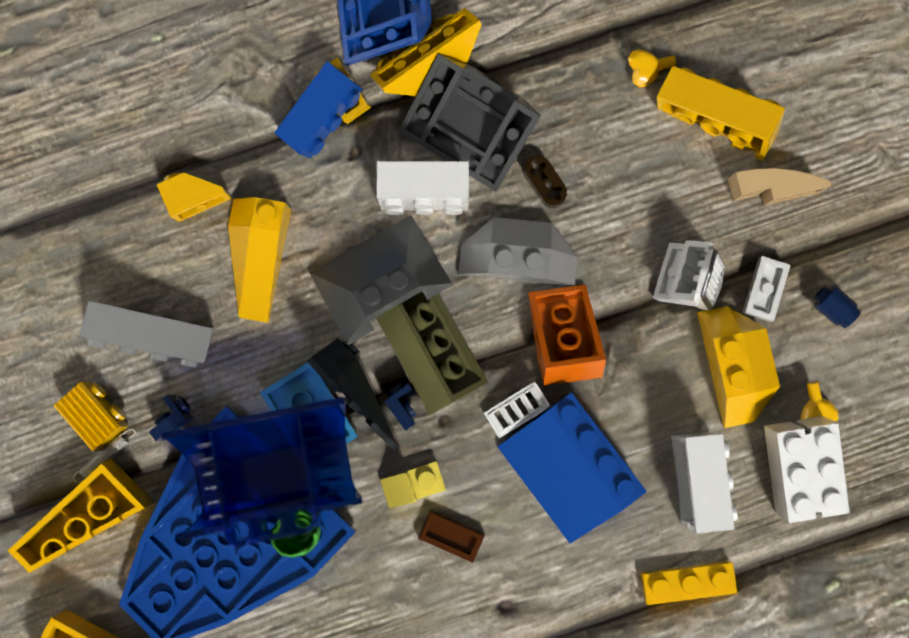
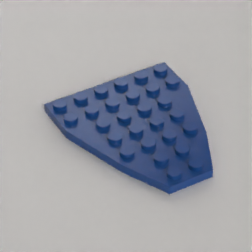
(203, 579)

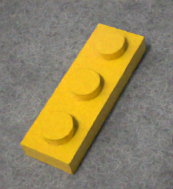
(688, 582)

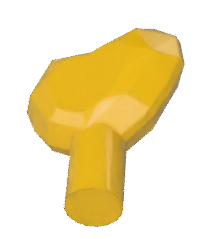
(647, 66)
(817, 405)

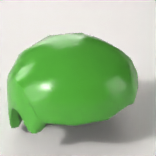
(298, 544)

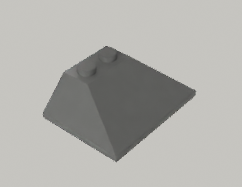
(470, 119)
(379, 277)

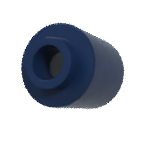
(836, 306)

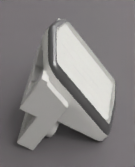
(690, 275)

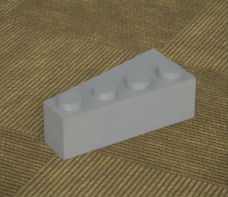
(145, 332)

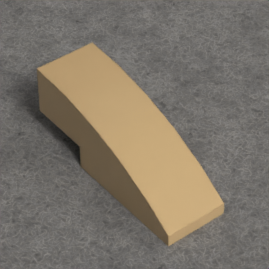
(775, 184)

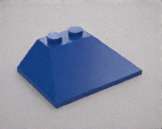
(381, 26)

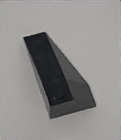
(346, 374)

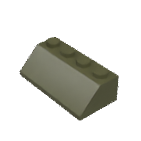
(432, 351)

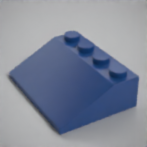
(571, 468)

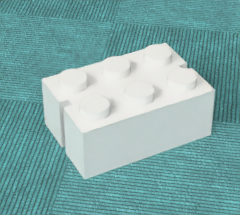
(423, 186)
(806, 469)
(704, 482)

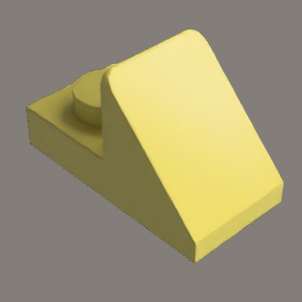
(413, 484)

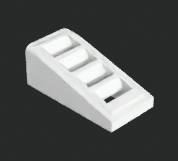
(538, 396)

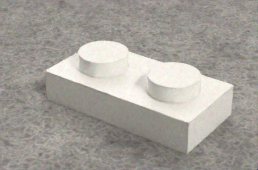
(766, 289)

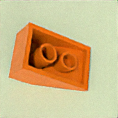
(566, 335)

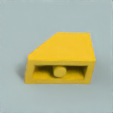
(189, 195)

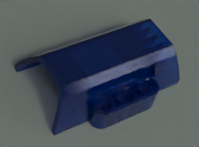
(268, 468)

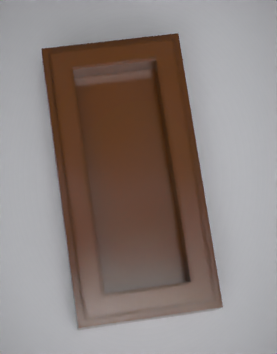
(451, 536)

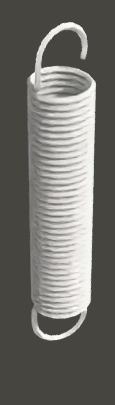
(105, 454)

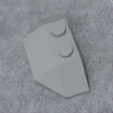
(519, 253)

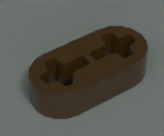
(551, 178)

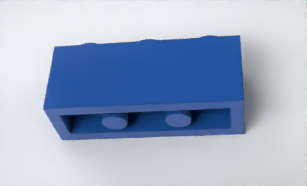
(319, 111)

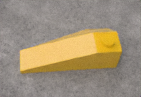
(257, 245)

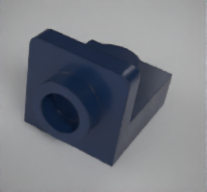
(402, 412)
(173, 421)

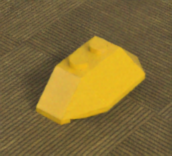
(407, 68)
(739, 364)

